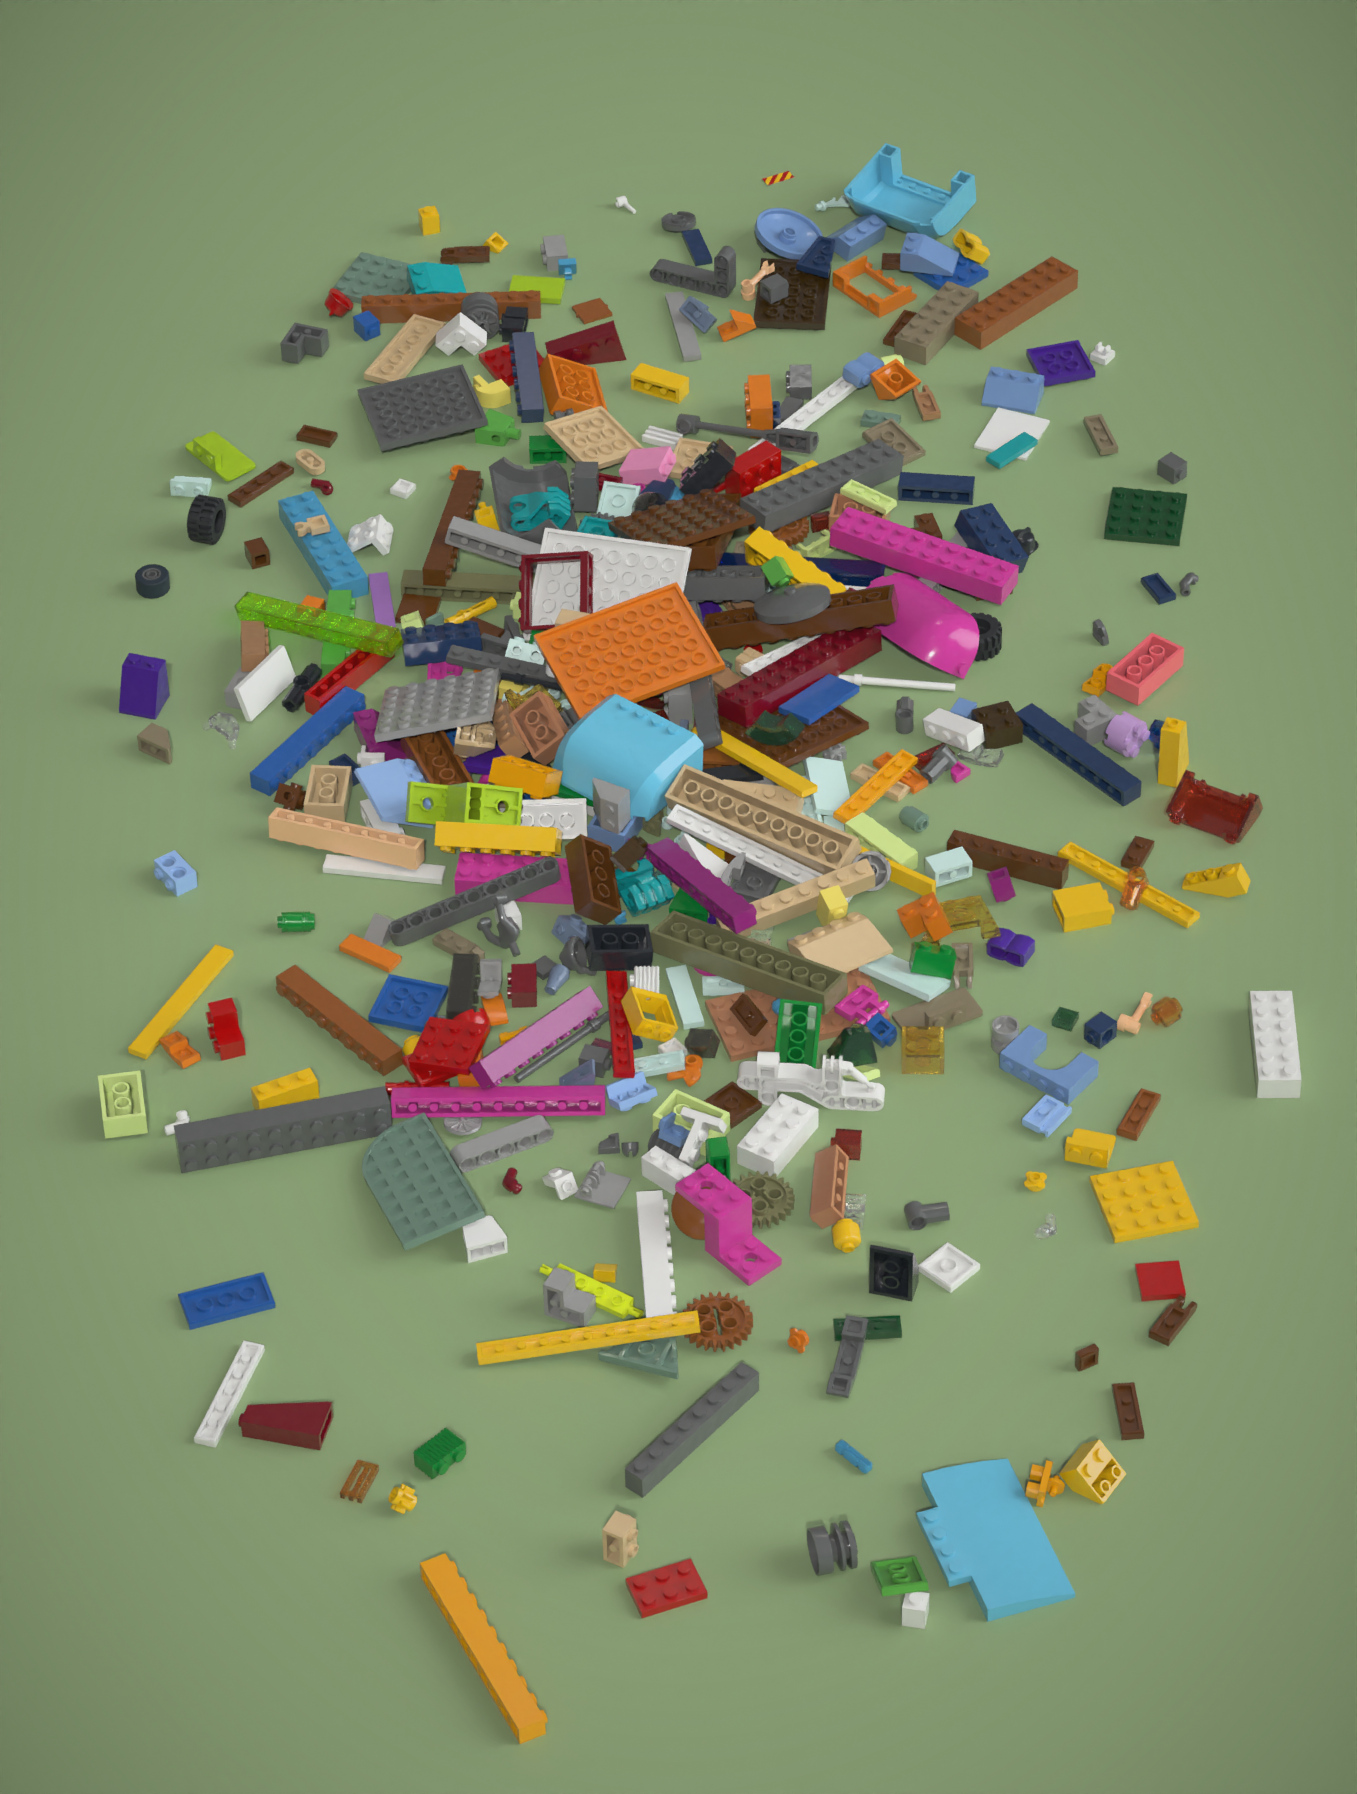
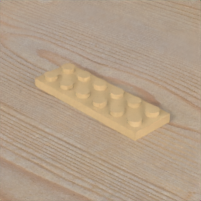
(404, 350)

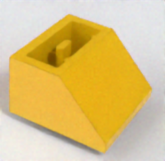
(1093, 1472)

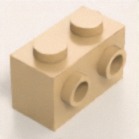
(620, 1539)

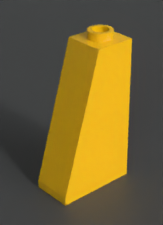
(1173, 752)

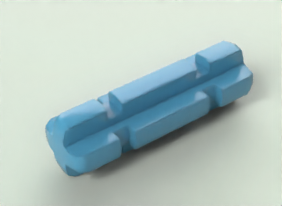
(853, 1456)

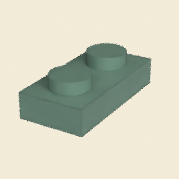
(872, 418)

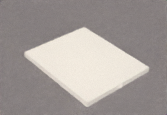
(1006, 426)

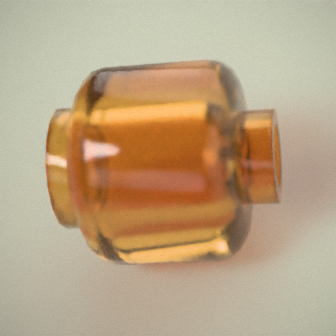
(1166, 1011)

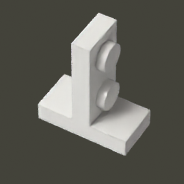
(698, 1133)

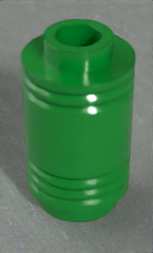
(296, 921)

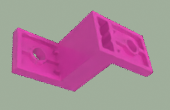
(728, 1224)

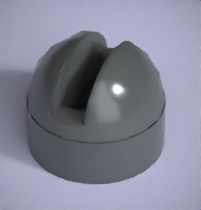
(630, 1146)

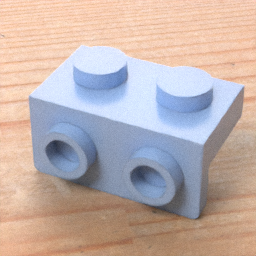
(629, 1092)

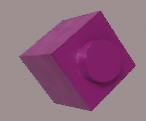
(1001, 884)

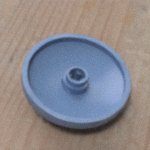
(786, 232)

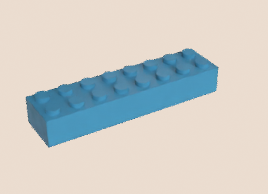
(327, 552)

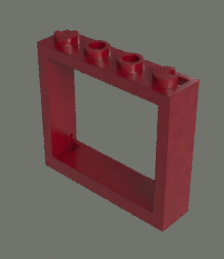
(526, 583)

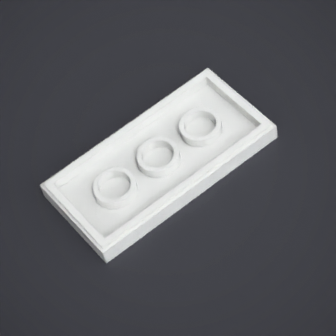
(265, 683)

